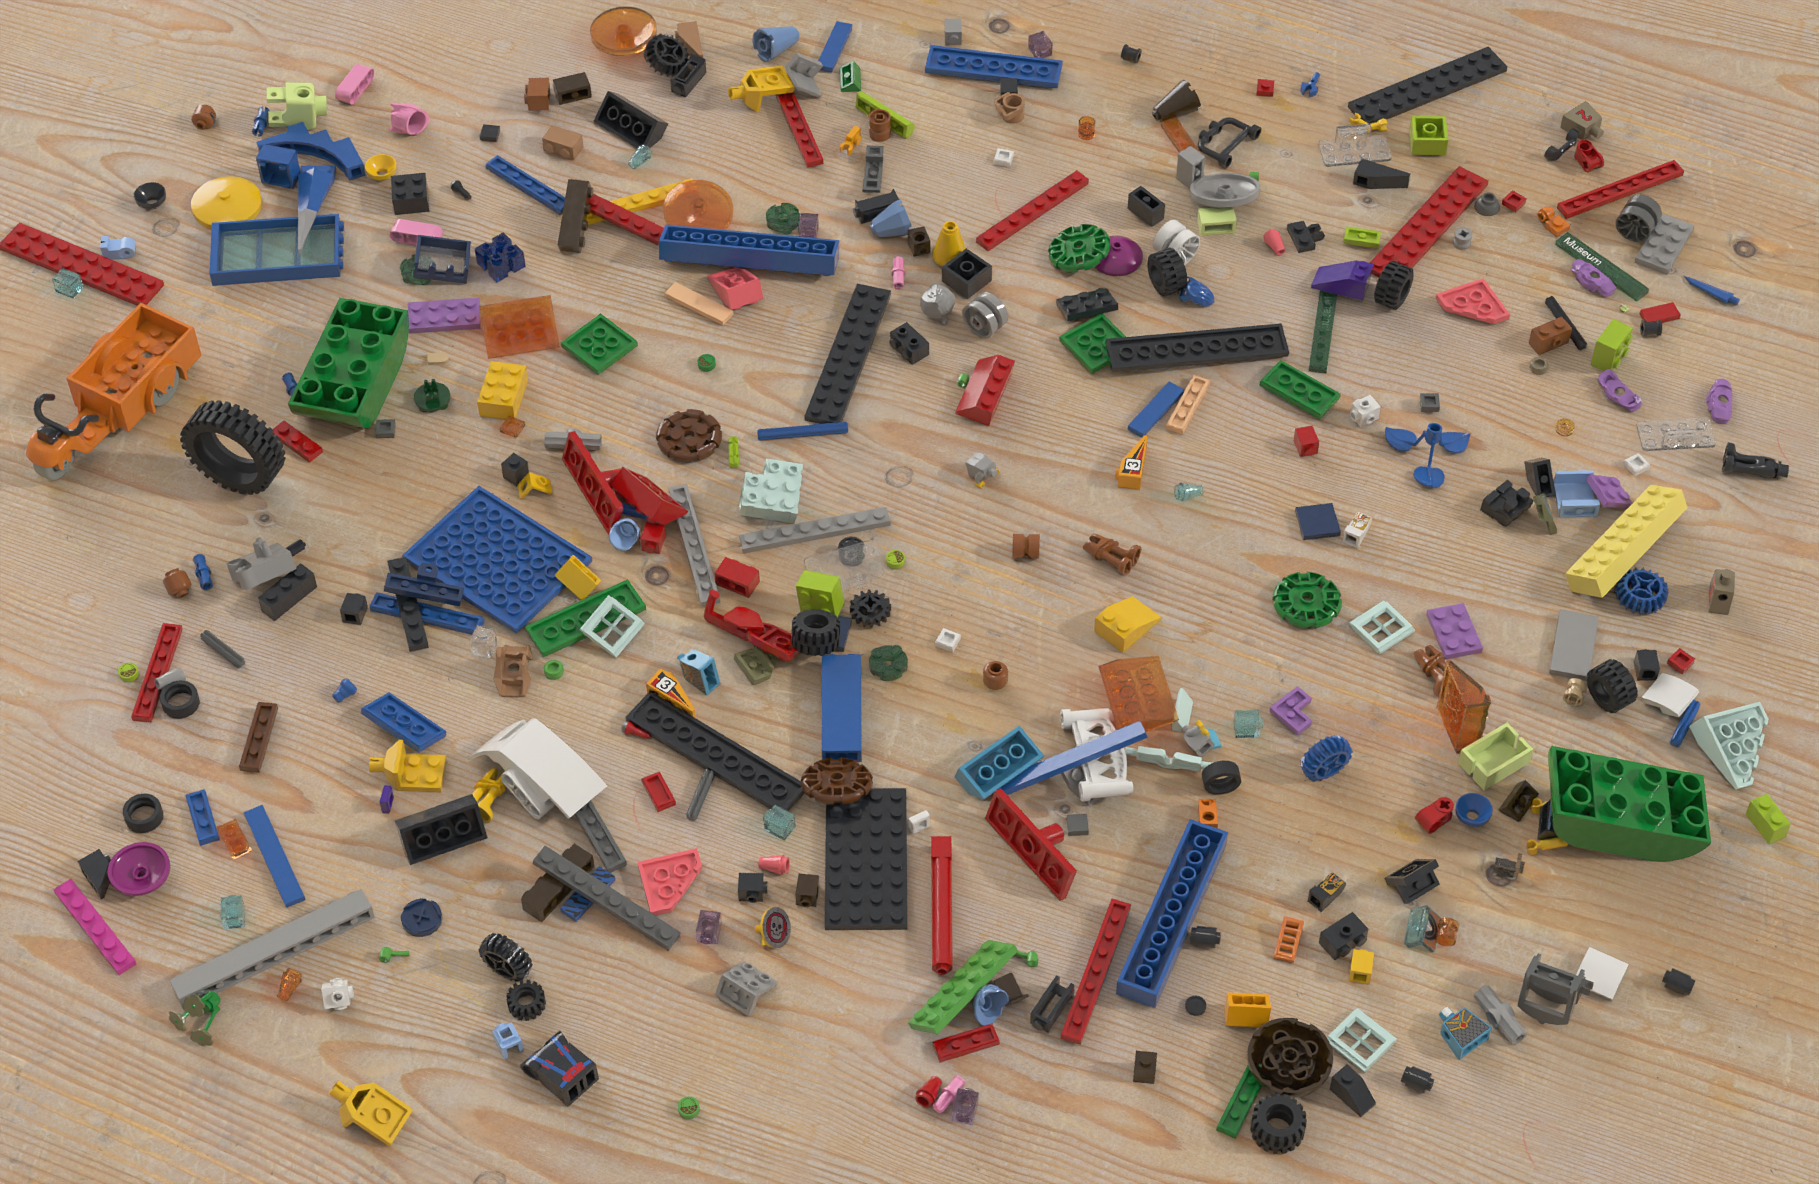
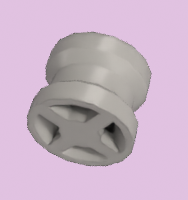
(1462, 238)

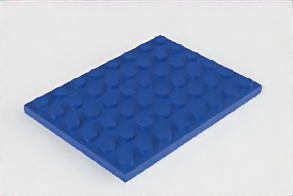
(497, 557)

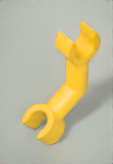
(1381, 124)

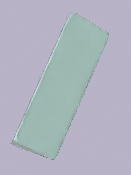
(1183, 708)

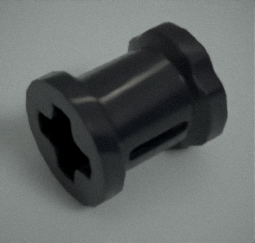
(1131, 53)
(1651, 328)

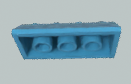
(998, 764)

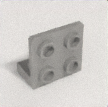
(801, 72)
(743, 986)

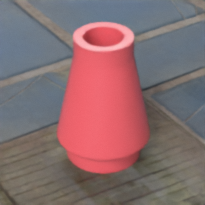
(1274, 241)
(776, 864)

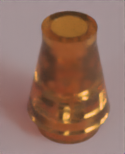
(289, 982)

